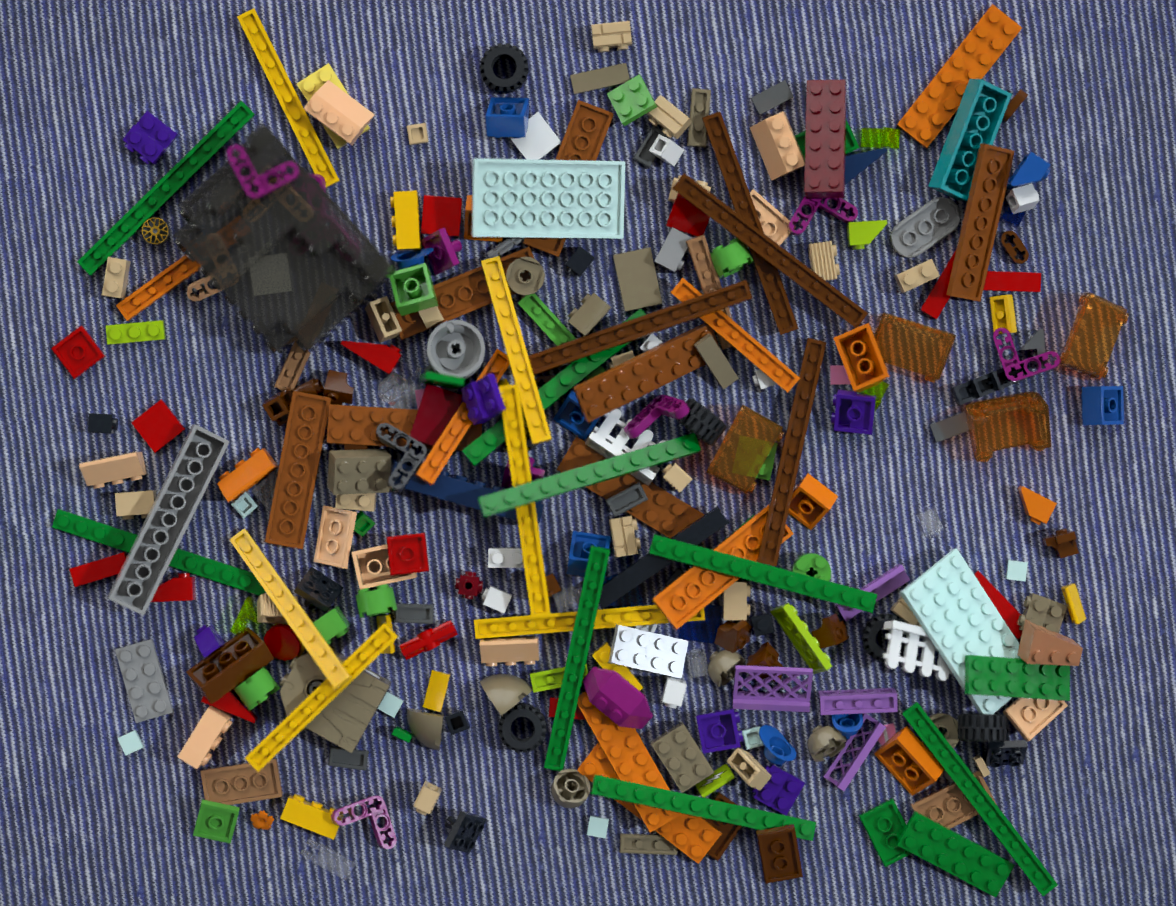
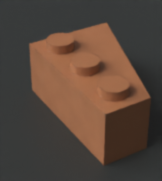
(1047, 647)

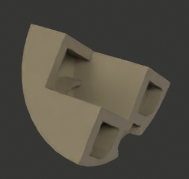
(505, 690)
(426, 727)

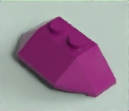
(617, 698)

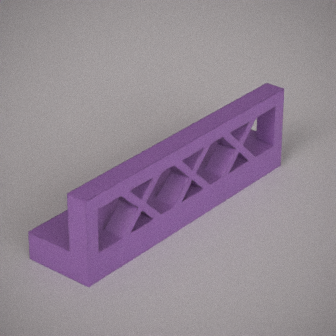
(882, 586)
(858, 701)
(860, 756)

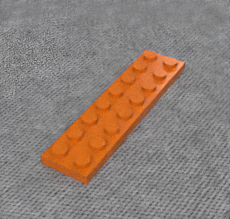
(969, 61)
(700, 585)
(628, 759)
(686, 832)

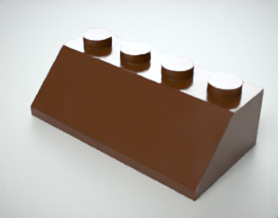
(230, 665)

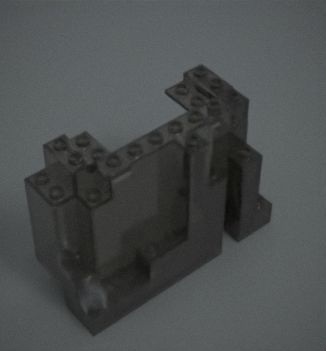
(282, 257)

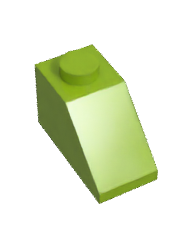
(863, 232)

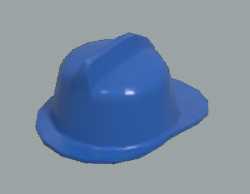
(410, 258)
(847, 723)
(776, 747)

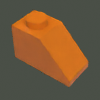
(1036, 506)

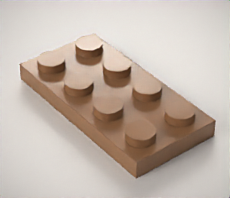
(241, 783)
(949, 804)

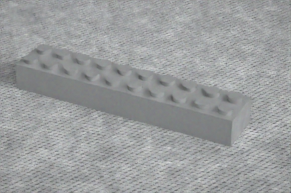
(168, 519)

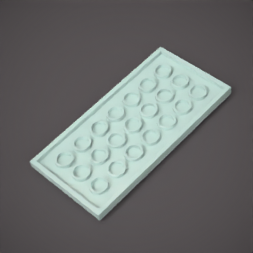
(548, 198)
(960, 620)

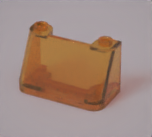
(1093, 336)
(913, 345)
(1008, 424)
(745, 449)

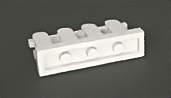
(599, 443)
(912, 643)

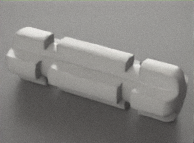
(504, 247)

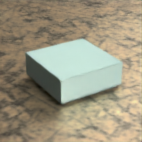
(244, 505)
(1016, 570)
(390, 704)
(752, 738)
(130, 742)
(597, 826)

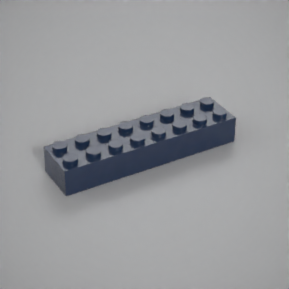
(458, 490)

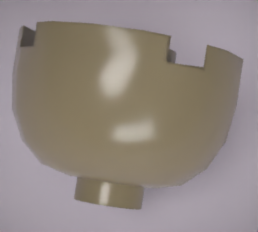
(722, 666)
(825, 742)
(570, 788)

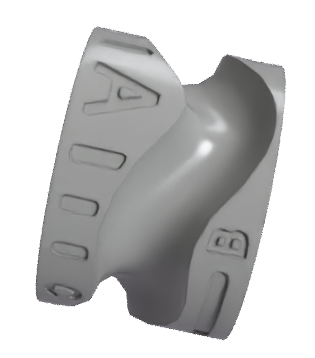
(455, 335)

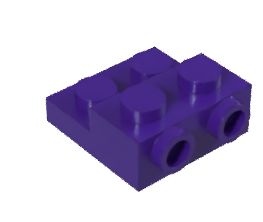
(149, 138)
(483, 399)
(853, 412)
(719, 730)
(780, 790)

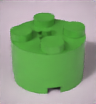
(730, 258)
(817, 562)
(376, 601)
(256, 688)

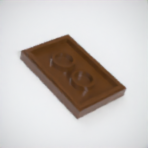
(728, 831)
(779, 853)

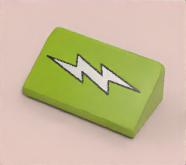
(715, 781)

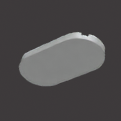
(925, 227)

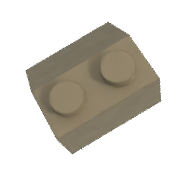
(588, 314)

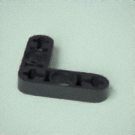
(409, 456)

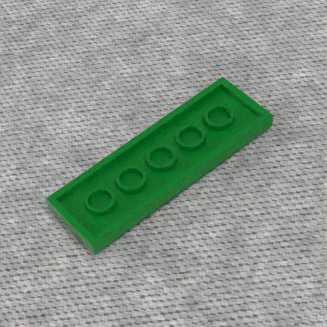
(1016, 678)
(955, 854)

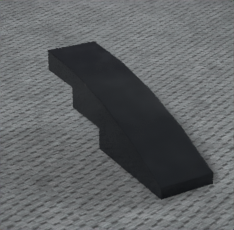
(984, 385)

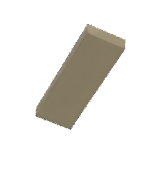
(599, 78)
(698, 109)
(716, 361)
(646, 844)

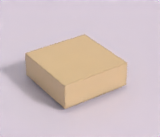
(417, 134)
(431, 316)
(981, 765)

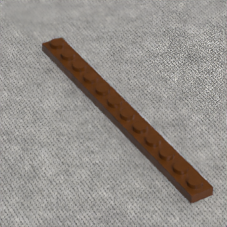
(745, 207)
(769, 250)
(640, 327)
(791, 452)

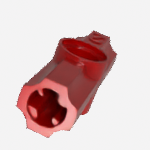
(428, 639)

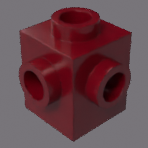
(471, 577)

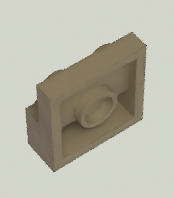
(1042, 612)

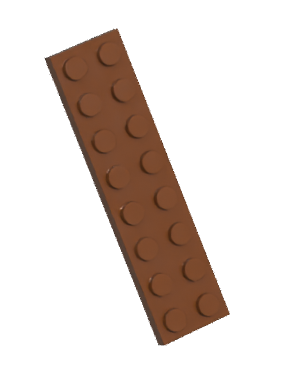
(581, 142)
(980, 222)
(459, 296)
(641, 374)
(359, 423)
(298, 470)
(661, 509)

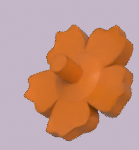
(262, 820)

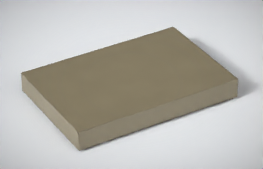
(637, 279)

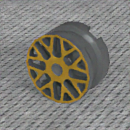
(156, 231)

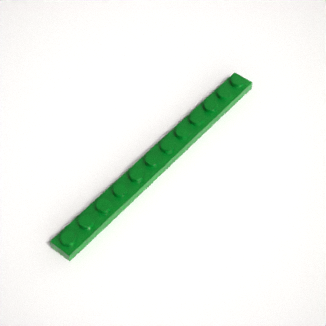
(166, 188)
(548, 395)
(588, 475)
(181, 560)
(763, 573)
(577, 658)
(979, 798)
(698, 806)

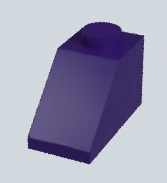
(208, 640)

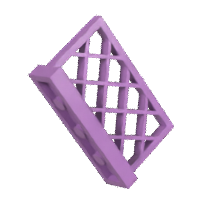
(771, 699)

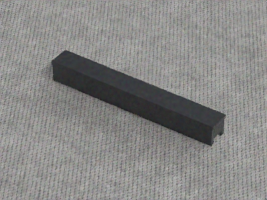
(651, 564)

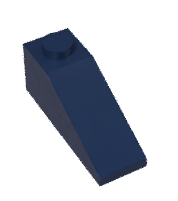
(858, 162)

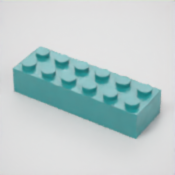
(973, 124)

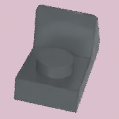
(1037, 343)

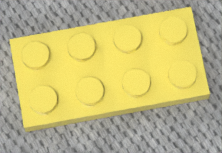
(313, 83)

